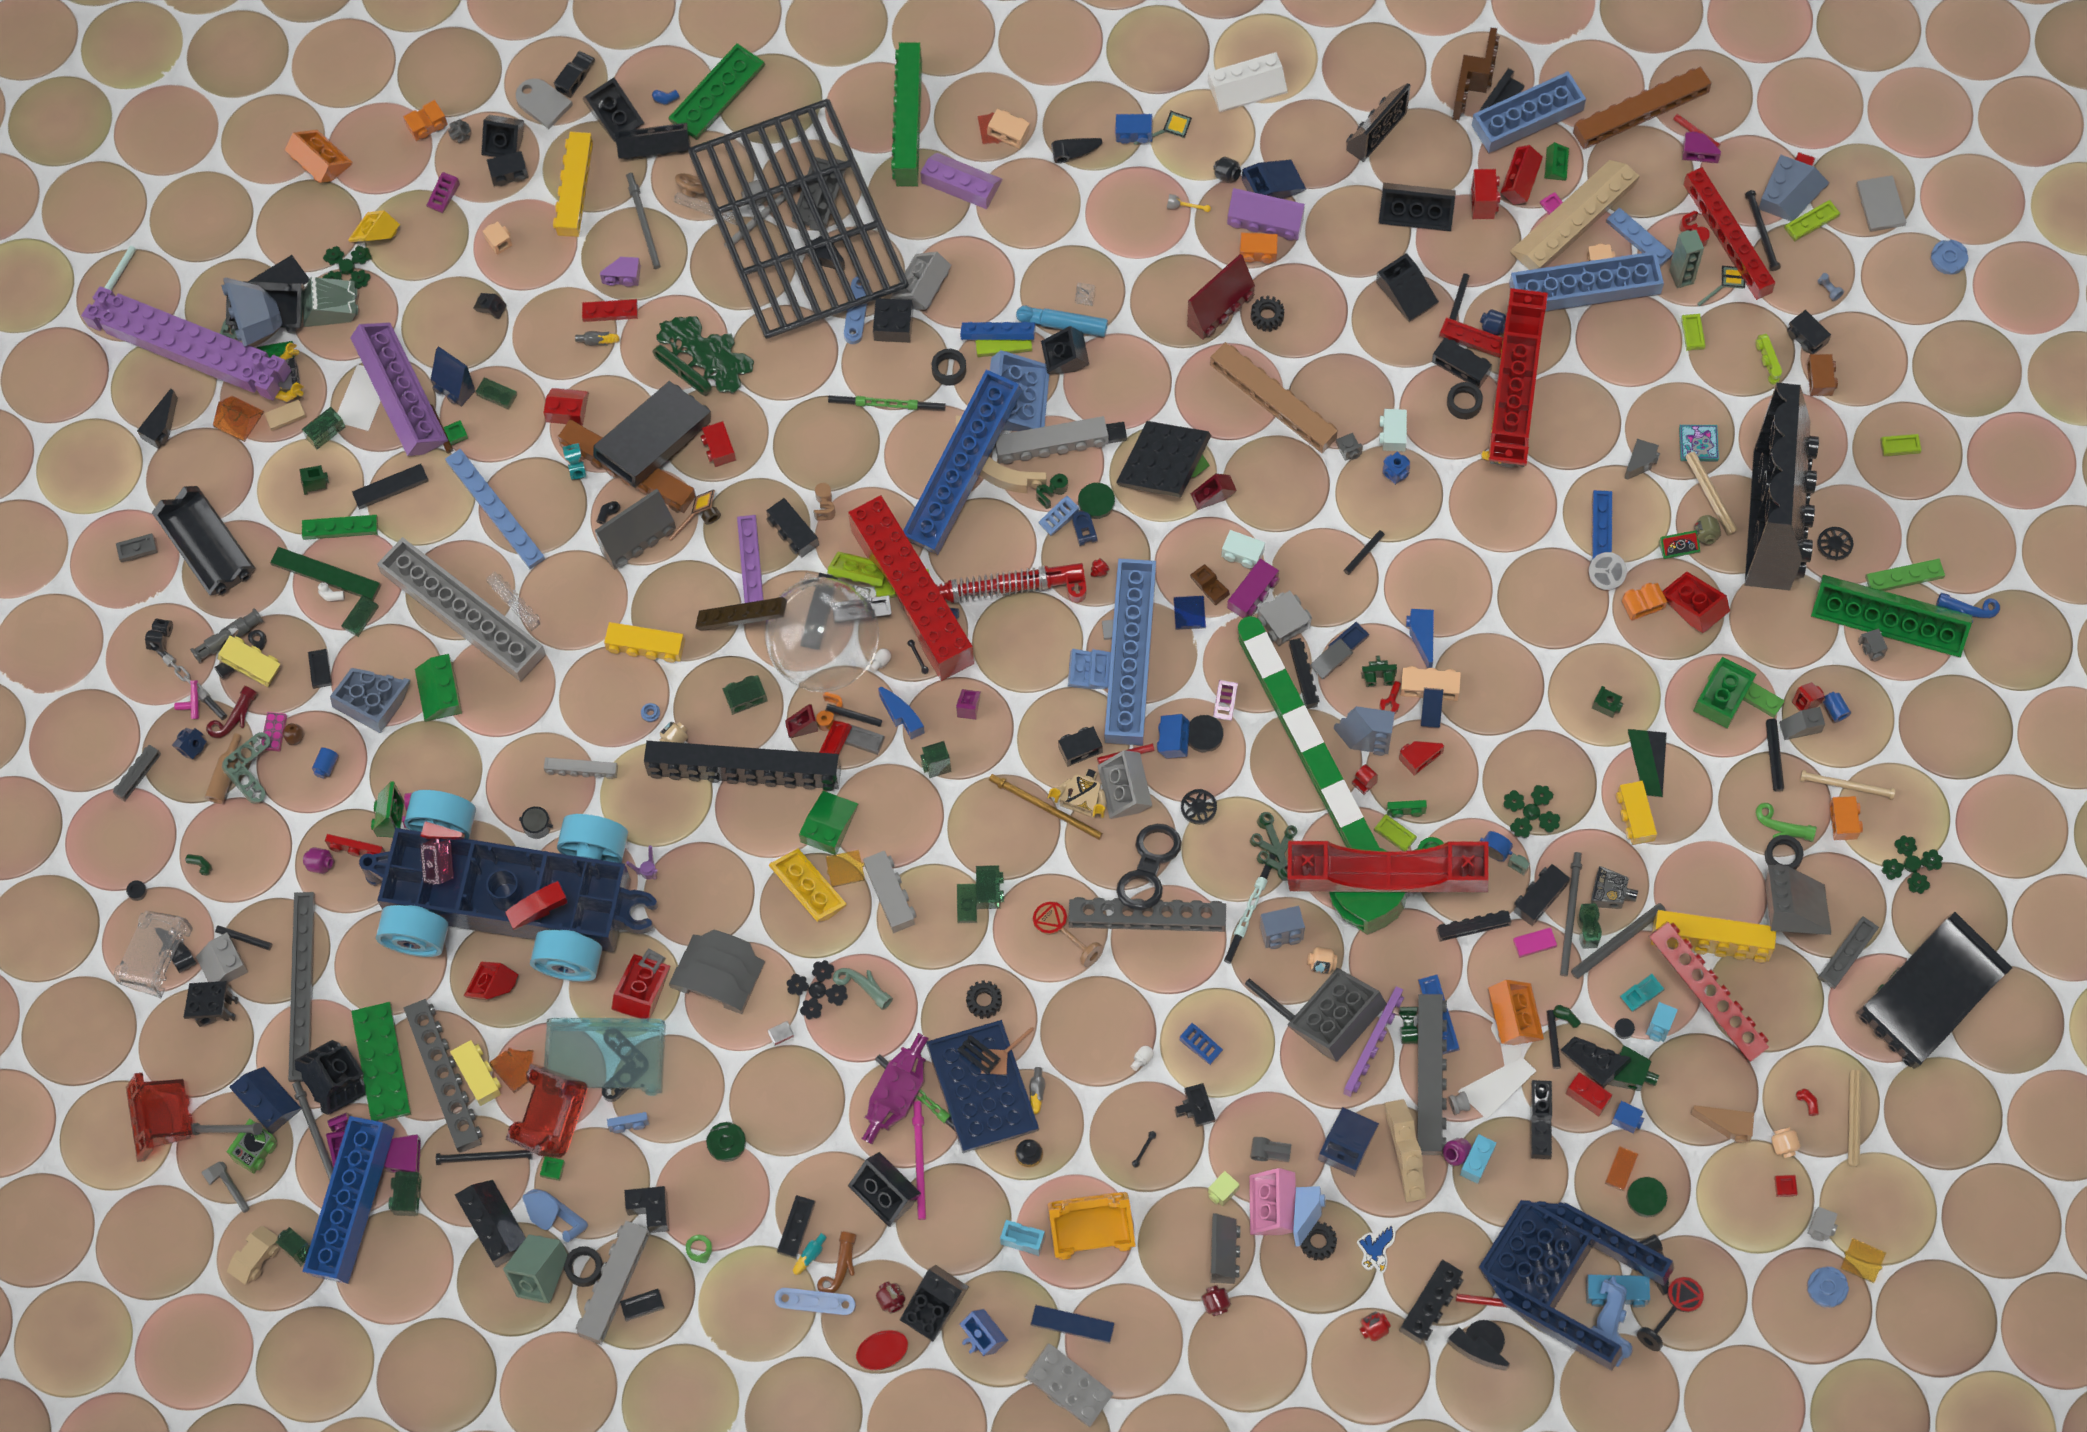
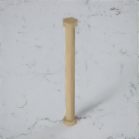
(1847, 784)

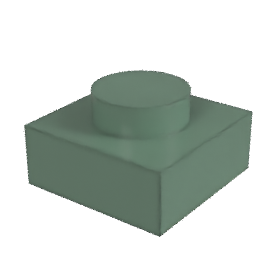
(1519, 864)

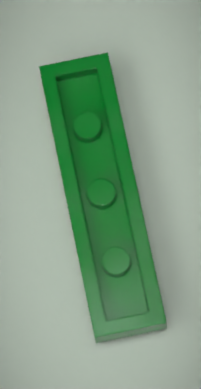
(339, 527)

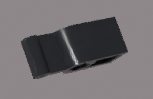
(573, 74)

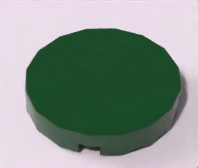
(1096, 500)
(726, 1142)
(1647, 1197)

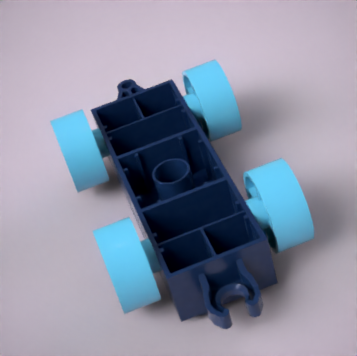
(498, 876)

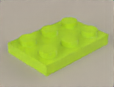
(856, 568)

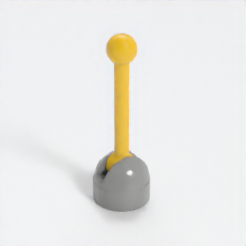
(1174, 202)

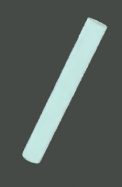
(120, 268)

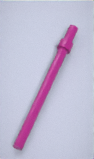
(917, 1123)

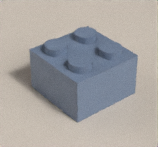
(1282, 927)

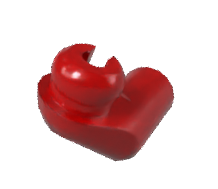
(1810, 1099)

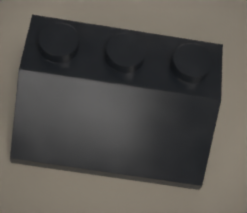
(884, 1189)

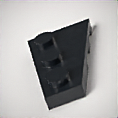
(1595, 1061)

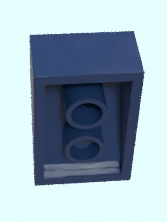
(451, 378)

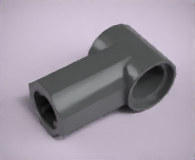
(1265, 1149)

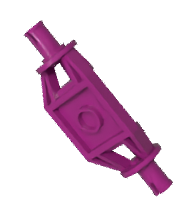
(896, 1089)

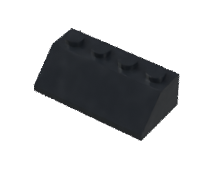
(1417, 206)
(491, 1220)

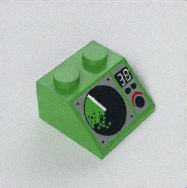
(251, 1150)

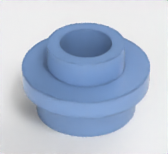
(650, 707)

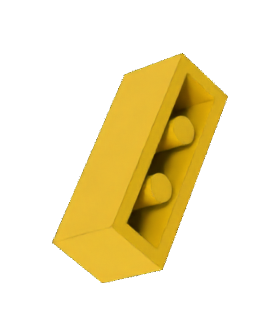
(1636, 813)

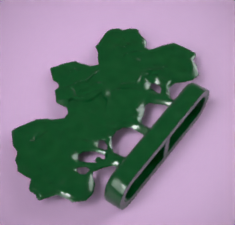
(710, 353)

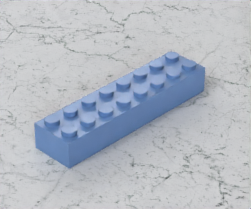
(1594, 280)

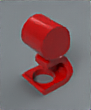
(1703, 232)

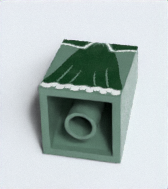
(329, 302)

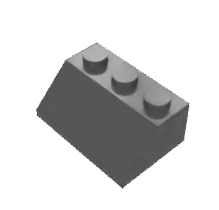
(1224, 1249)

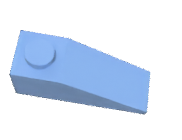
(1307, 1211)

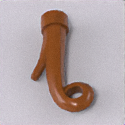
(844, 1261)

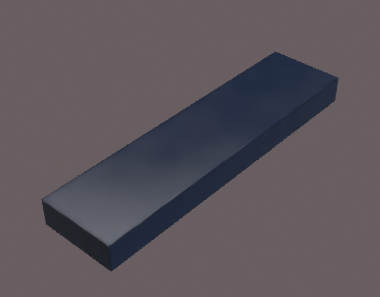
(1072, 1324)

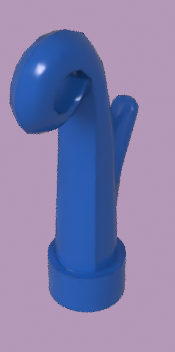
(1944, 600)

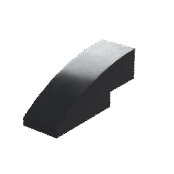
(1477, 1350)

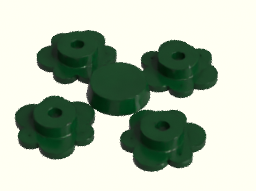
(347, 266)
(1531, 811)
(1912, 864)

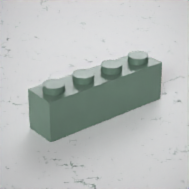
(1686, 258)

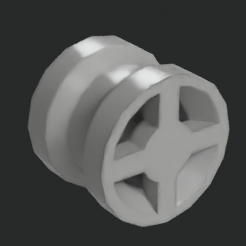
(1459, 1103)

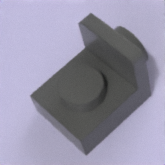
(1349, 447)

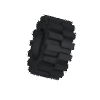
(1267, 323)
(978, 989)
(1327, 1250)

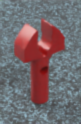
(1391, 699)

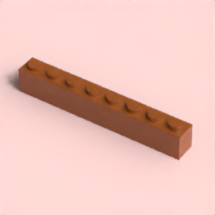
(1641, 107)
(673, 491)

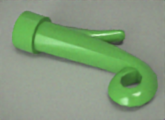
(1794, 830)

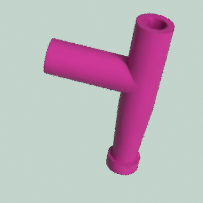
(193, 705)

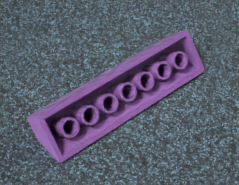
(398, 388)

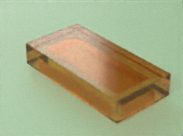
(1621, 1168)

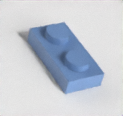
(634, 1121)

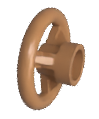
(690, 184)

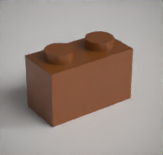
(1821, 374)

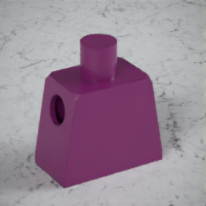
(404, 1154)

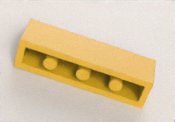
(644, 642)

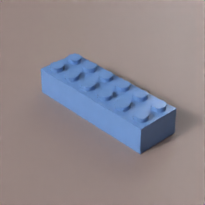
(1528, 112)

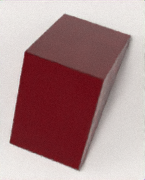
(801, 722)

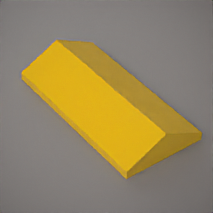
(808, 885)

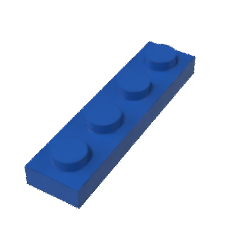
(997, 331)
(1601, 522)
(1432, 985)

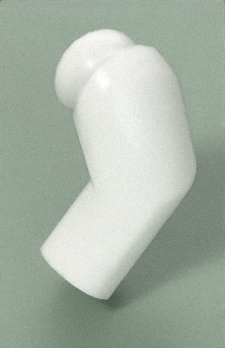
(326, 593)

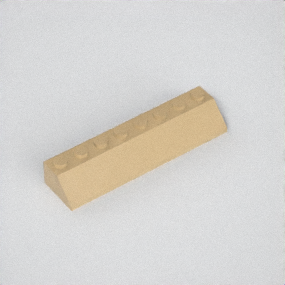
(1575, 215)

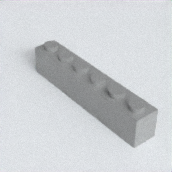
(1051, 440)
(613, 1282)

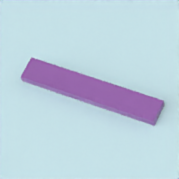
(750, 558)

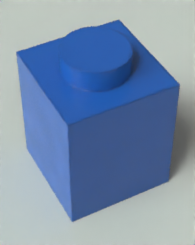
(1628, 1117)

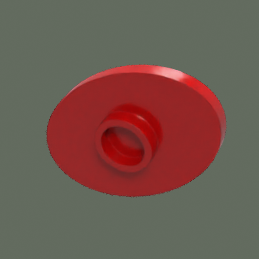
(882, 1350)

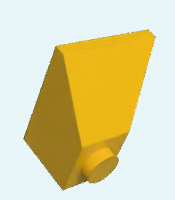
(375, 226)

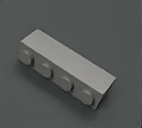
(889, 891)

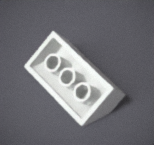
(1247, 82)

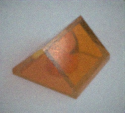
(236, 417)

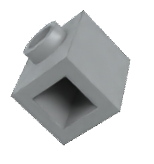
(1822, 1224)

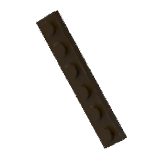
(741, 613)

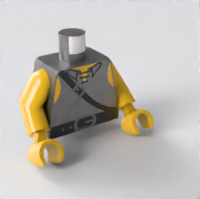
(291, 387)

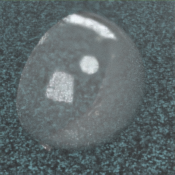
(824, 634)

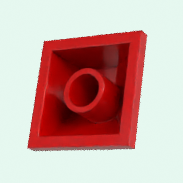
(491, 981)

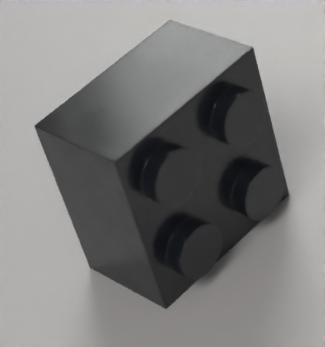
(893, 320)

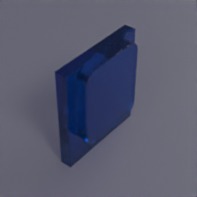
(1189, 612)

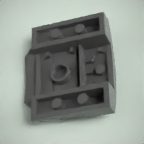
(719, 969)

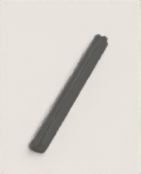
(1616, 942)

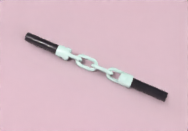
(1241, 930)

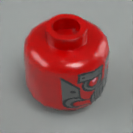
(1375, 1326)

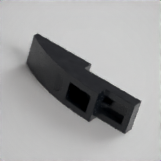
(1541, 1119)

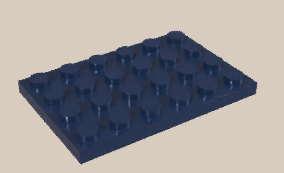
(981, 1105)

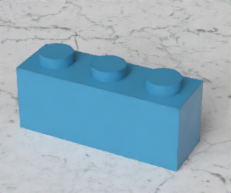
(1637, 1289)

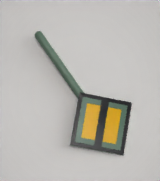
(1730, 278)

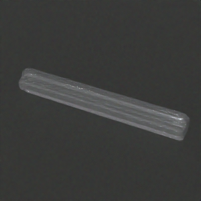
(702, 207)

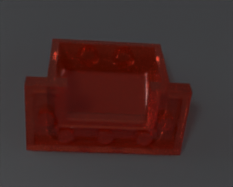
(157, 1113)

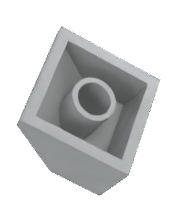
(221, 960)

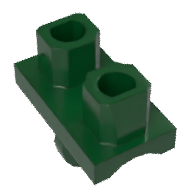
(1379, 669)

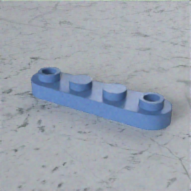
(855, 316)
(815, 1301)

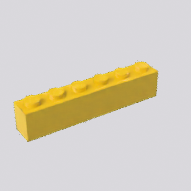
(574, 184)

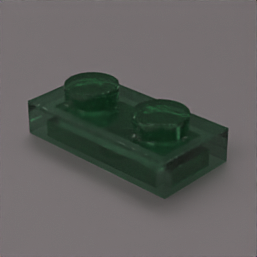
(496, 393)
(360, 616)

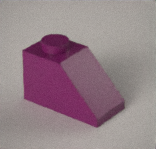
(1699, 148)

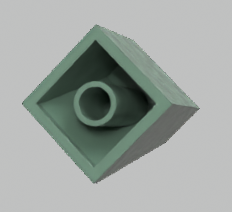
(536, 1268)

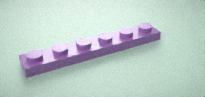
(1378, 1035)

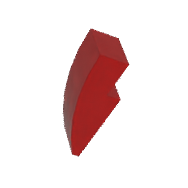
(536, 905)

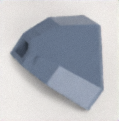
(252, 309)

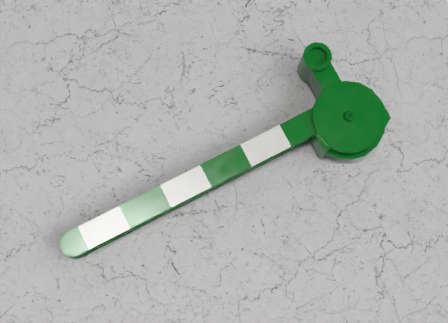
(1361, 909)

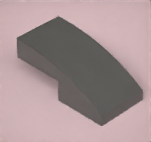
(1331, 658)

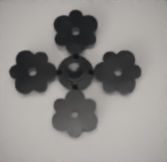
(817, 989)

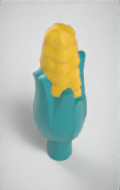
(809, 1254)

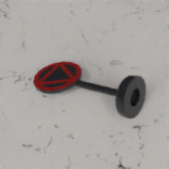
(1685, 1296)

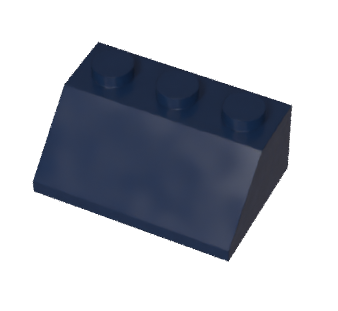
(265, 1099)

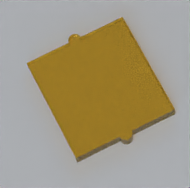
(845, 868)
(1863, 1260)

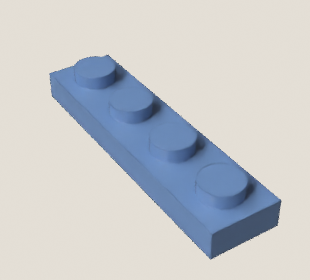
(1638, 235)

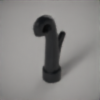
(224, 670)

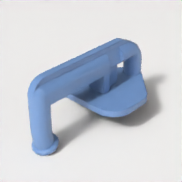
(545, 1208)

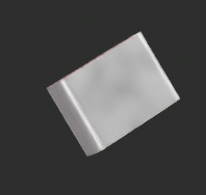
(780, 1033)

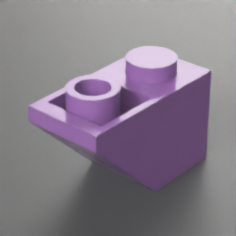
(622, 272)

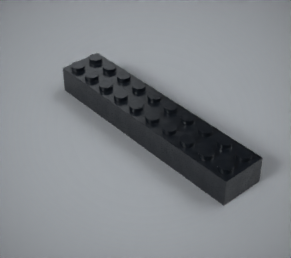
(742, 765)

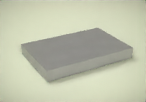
(1881, 203)

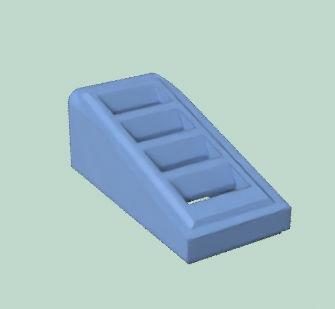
(1055, 512)

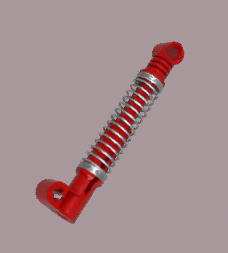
(1019, 581)

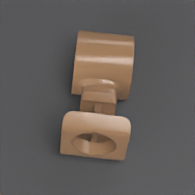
(824, 497)

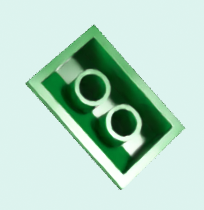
(438, 688)

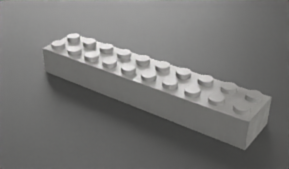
(461, 609)

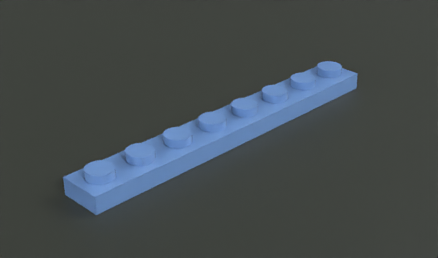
(495, 509)

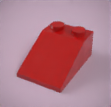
(1696, 601)
(639, 988)

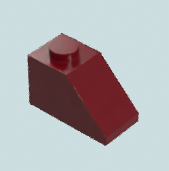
(1213, 491)

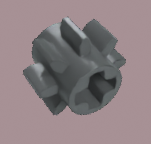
(459, 130)

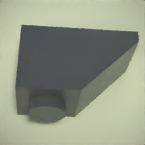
(1642, 458)
(1803, 723)

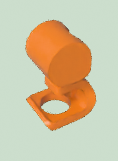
(824, 718)

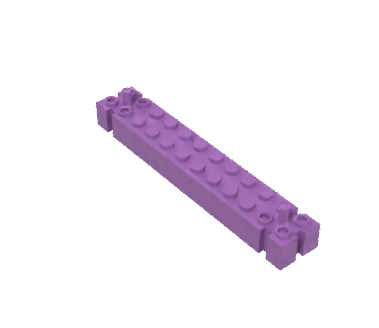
(186, 343)

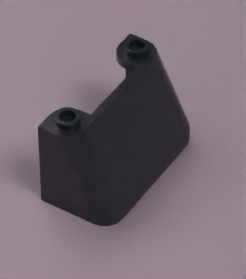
(288, 299)

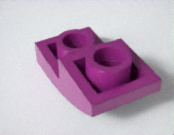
(339, 1122)

